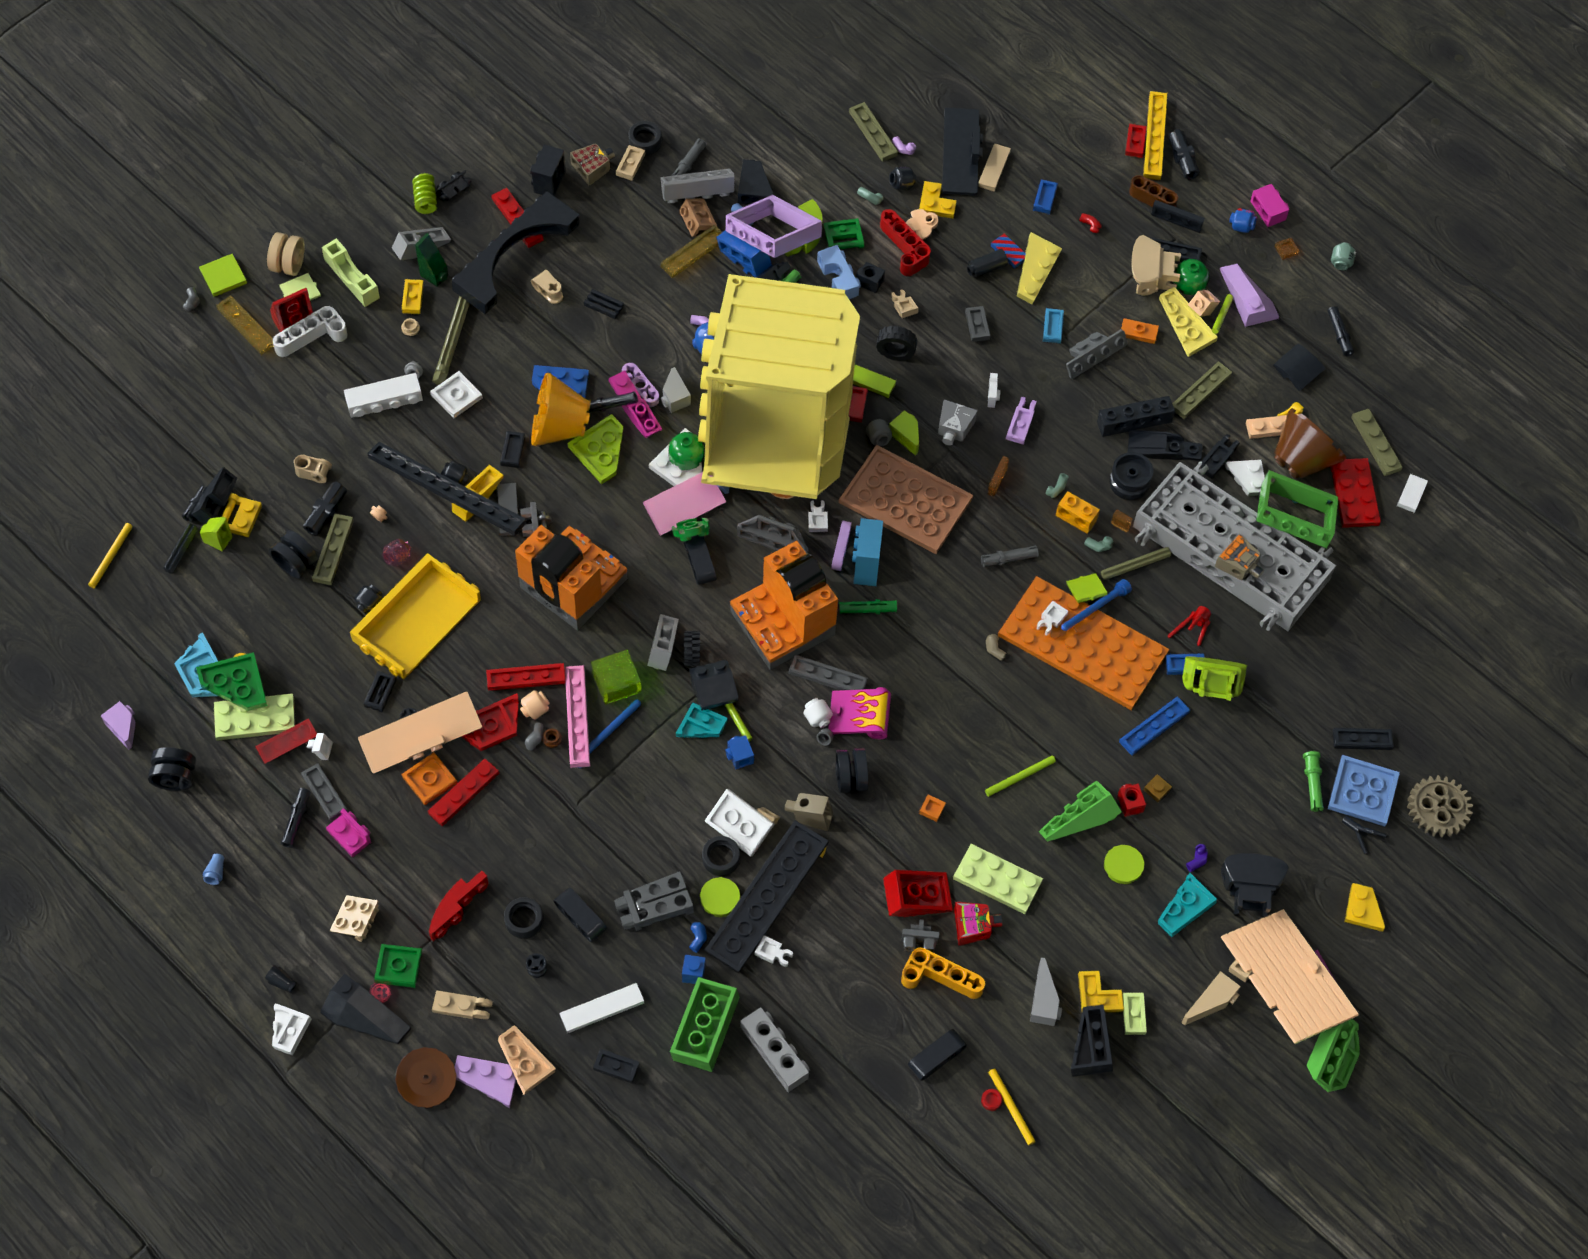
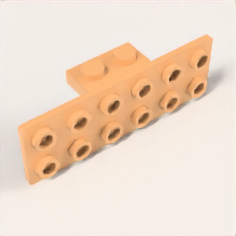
(420, 732)

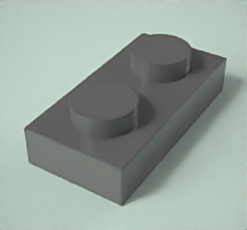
(977, 323)

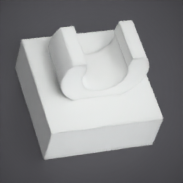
(321, 746)

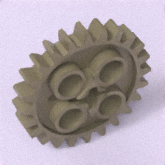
(1429, 816)

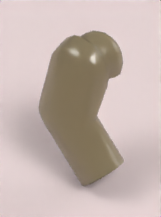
(992, 647)

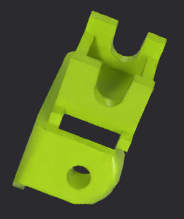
(1215, 677)

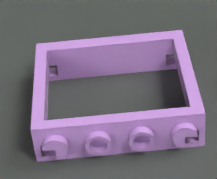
(807, 226)

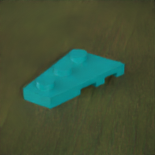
(1187, 905)

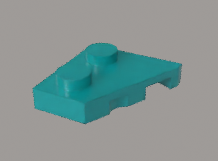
(701, 723)

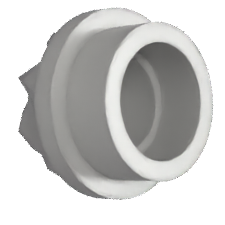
(413, 367)

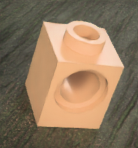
(1204, 303)

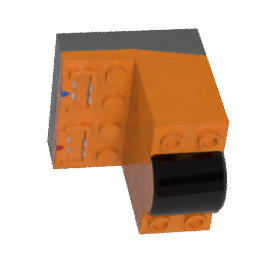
(568, 573)
(789, 609)

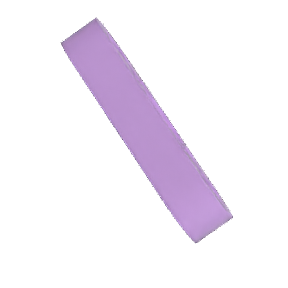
(640, 377)
(841, 545)

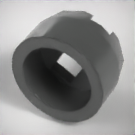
(823, 735)

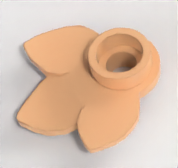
(920, 224)

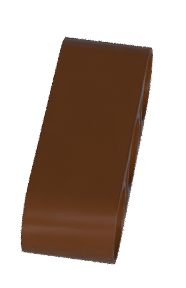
(1149, 191)

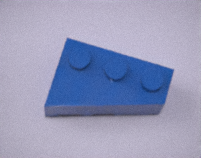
(739, 251)

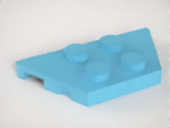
(195, 656)

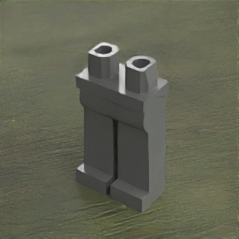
(655, 902)

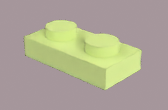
(1134, 1014)

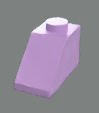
(121, 723)

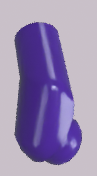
(1200, 858)

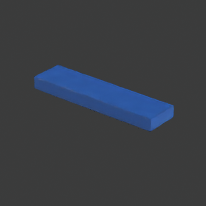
(1154, 726)

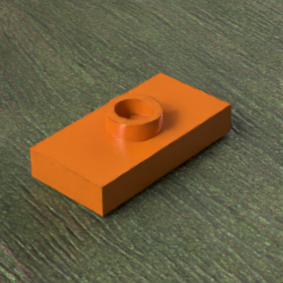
(1140, 331)

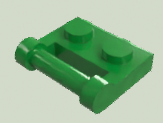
(843, 230)

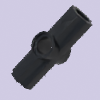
(1184, 154)
(324, 508)

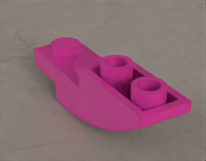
(638, 412)

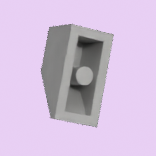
(675, 392)

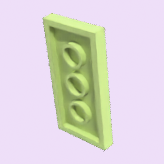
(236, 722)
(997, 878)

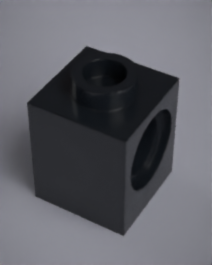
(870, 277)

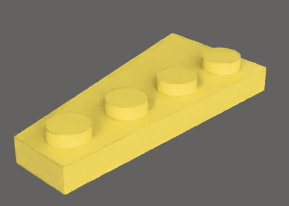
(1037, 264)
(1188, 325)

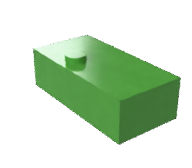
(704, 1024)

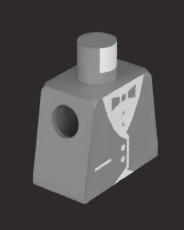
(955, 422)

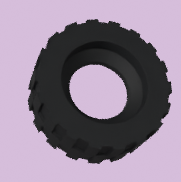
(898, 335)

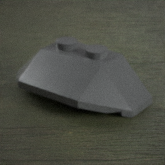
(770, 532)

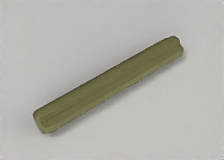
(1135, 563)

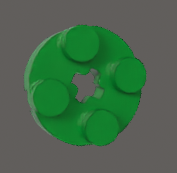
(691, 527)

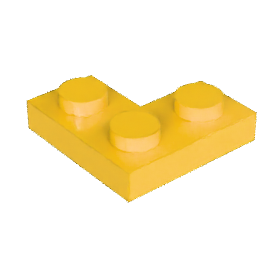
(932, 203)
(1093, 995)

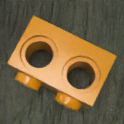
(1077, 512)

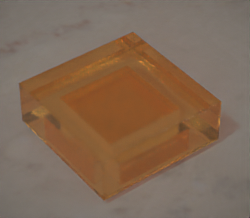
(1286, 248)
(1121, 520)

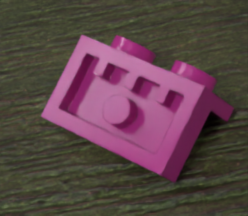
(349, 833)

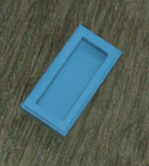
(1053, 325)

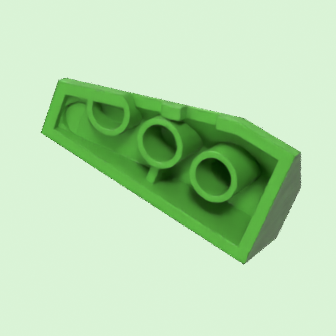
(1091, 809)

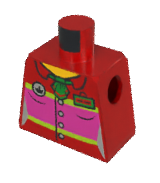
(974, 922)

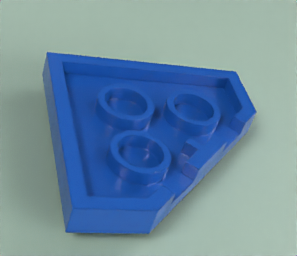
(574, 378)

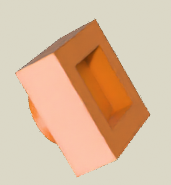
(932, 808)

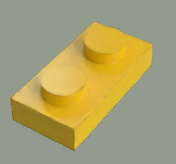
(412, 296)

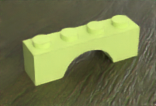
(360, 285)

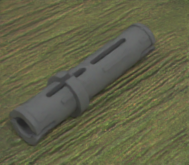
(685, 164)
(1009, 556)

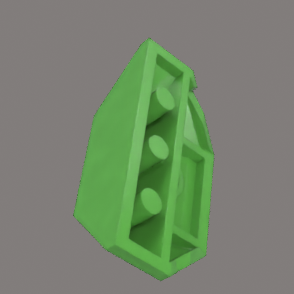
(1335, 1056)

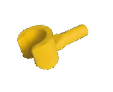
(1297, 406)

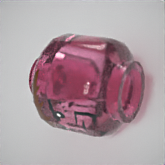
(396, 552)

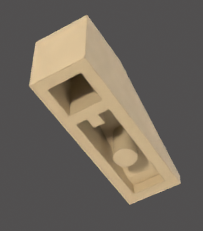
(1215, 998)

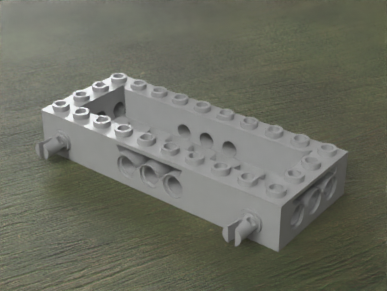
(1197, 543)

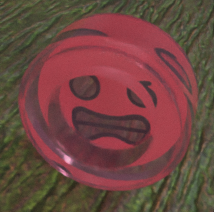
(380, 992)

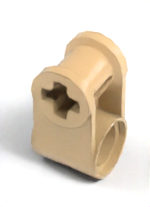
(548, 287)
(315, 468)

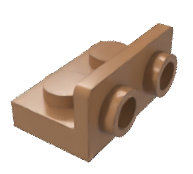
(696, 215)

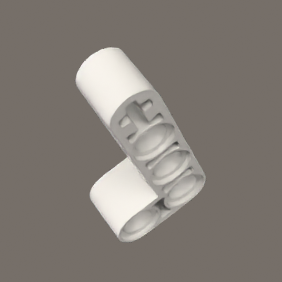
(308, 329)

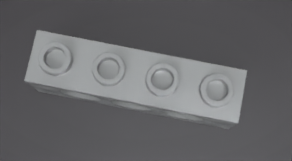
(789, 1077)

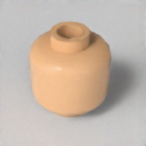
(534, 704)

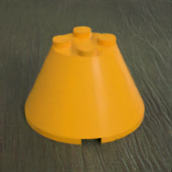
(559, 413)

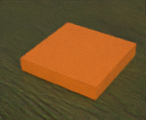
(429, 778)

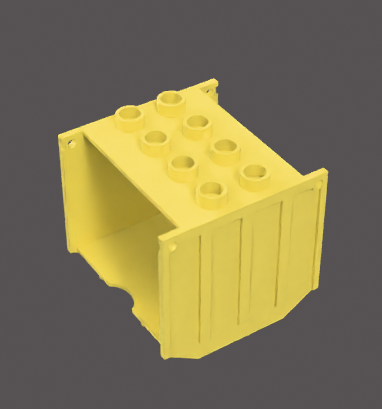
(791, 391)

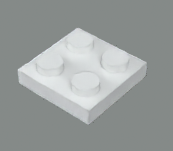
(456, 394)

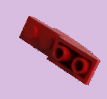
(450, 908)

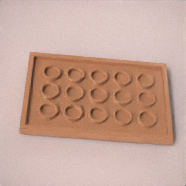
(906, 499)

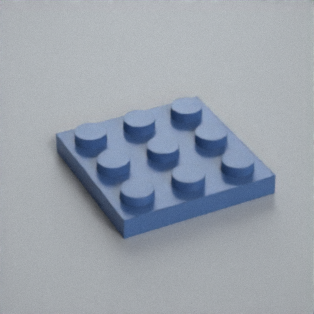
(1363, 790)

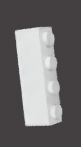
(383, 395)

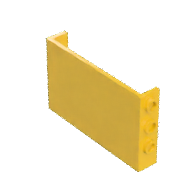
(415, 616)

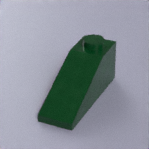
(430, 261)

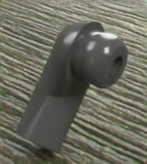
(193, 300)
(535, 737)

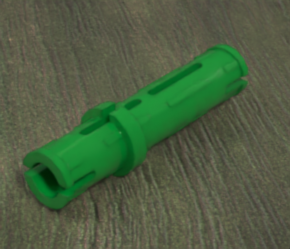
(868, 606)

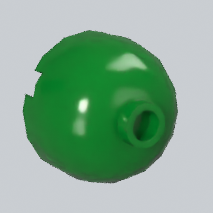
(1193, 276)
(686, 451)

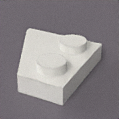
(1248, 475)

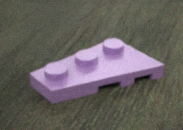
(488, 1077)

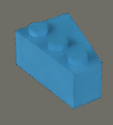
(867, 551)

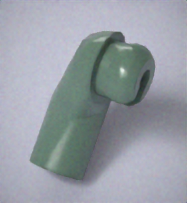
(871, 197)
(1060, 486)
(1105, 544)

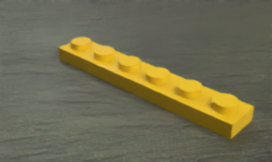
(1155, 135)

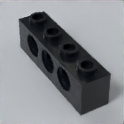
(1135, 416)

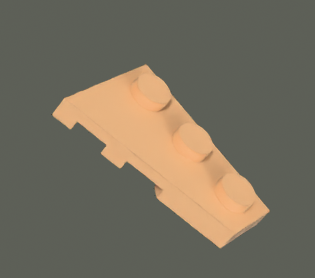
(524, 1059)

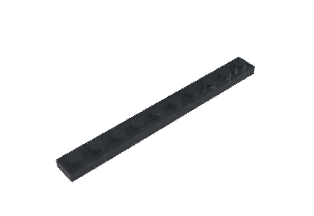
(447, 488)

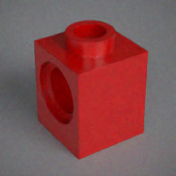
(1131, 807)

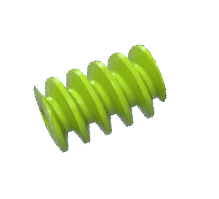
(424, 193)

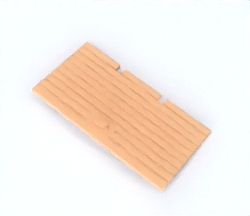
(1289, 976)

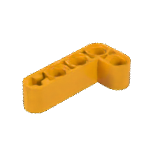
(944, 976)

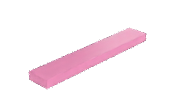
(577, 716)

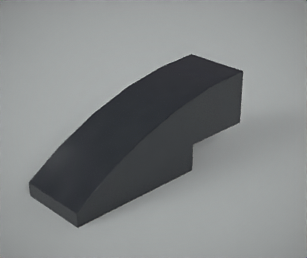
(215, 496)

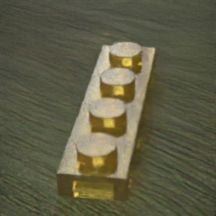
(691, 252)
(245, 324)

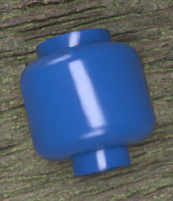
(1243, 220)

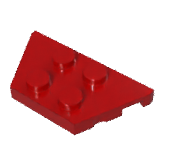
(498, 723)

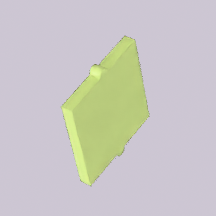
(300, 283)

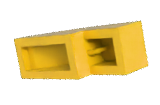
(482, 484)

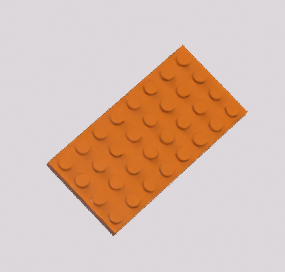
(1094, 651)

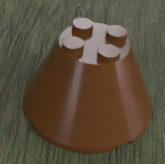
(1305, 447)

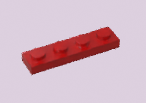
(511, 209)
(525, 676)
(463, 792)

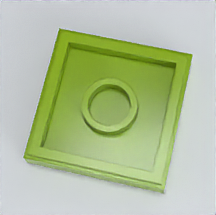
(223, 275)

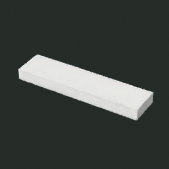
(601, 1008)

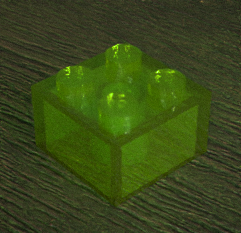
(616, 676)

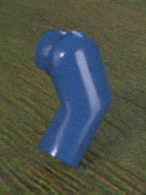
(700, 936)

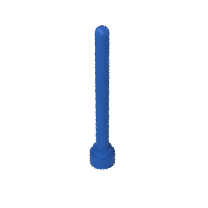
(1121, 588)
(614, 725)

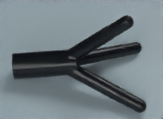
(1357, 828)

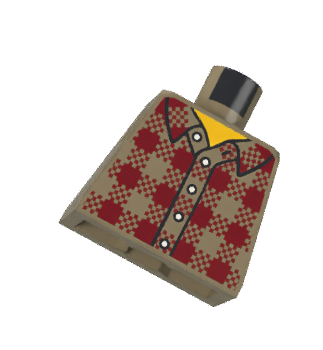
(591, 162)

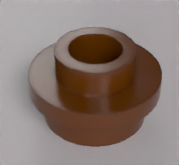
(551, 733)

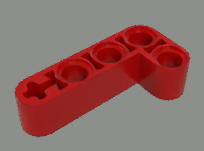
(907, 241)

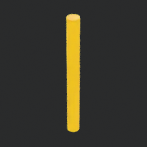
(110, 555)
(1011, 1106)

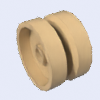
(285, 254)

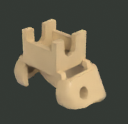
(1153, 266)

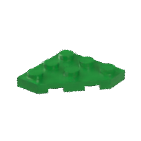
(235, 681)

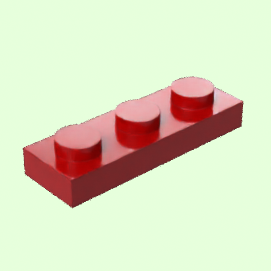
(286, 741)

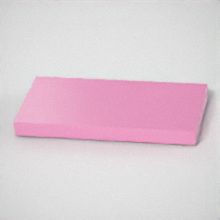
(683, 502)

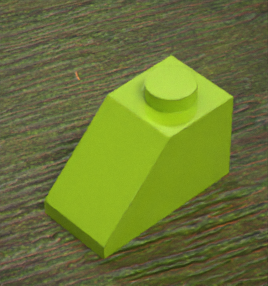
(905, 431)
(216, 533)

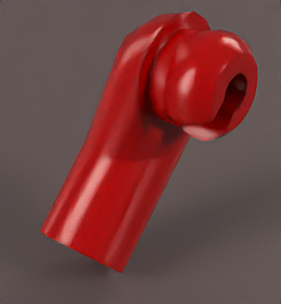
(1096, 225)

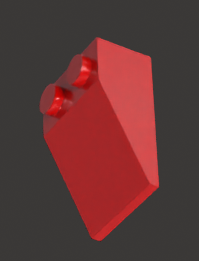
(291, 309)
(917, 893)

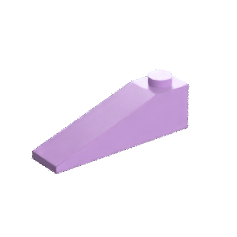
(1248, 297)

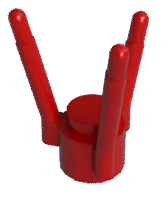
(1199, 618)

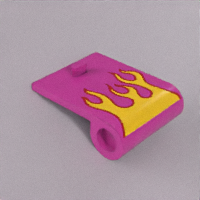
(861, 712)

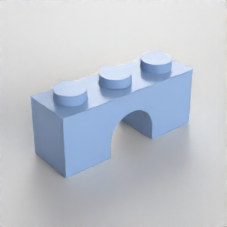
(834, 261)

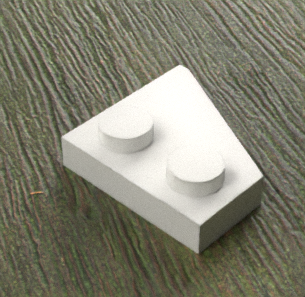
(288, 1028)

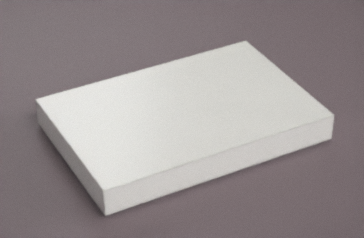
(740, 822)

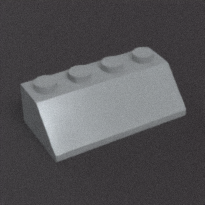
(697, 184)

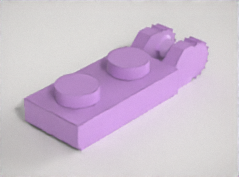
(1021, 422)

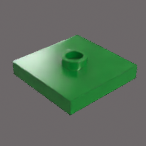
(398, 965)

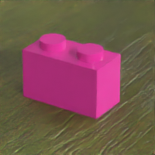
(1269, 205)

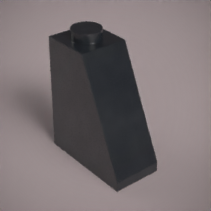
(753, 183)

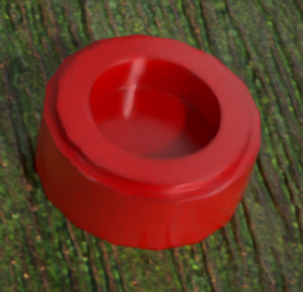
(991, 1099)

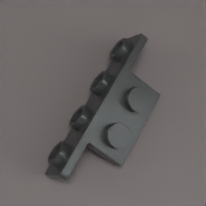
(1094, 350)

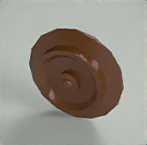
(425, 1077)

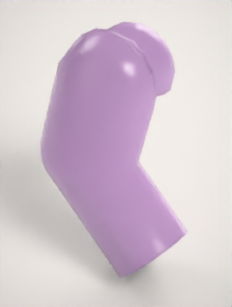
(902, 148)
(698, 320)

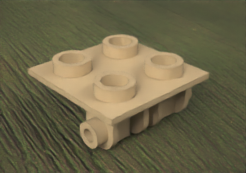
(355, 917)

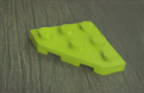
(600, 448)

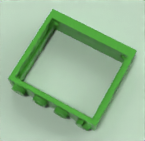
(1304, 495)

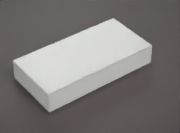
(1412, 493)

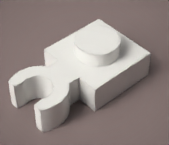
(993, 393)
(817, 518)
(1051, 616)
(770, 950)

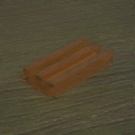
(998, 476)

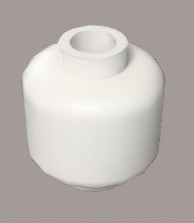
(818, 713)

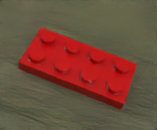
(1355, 493)

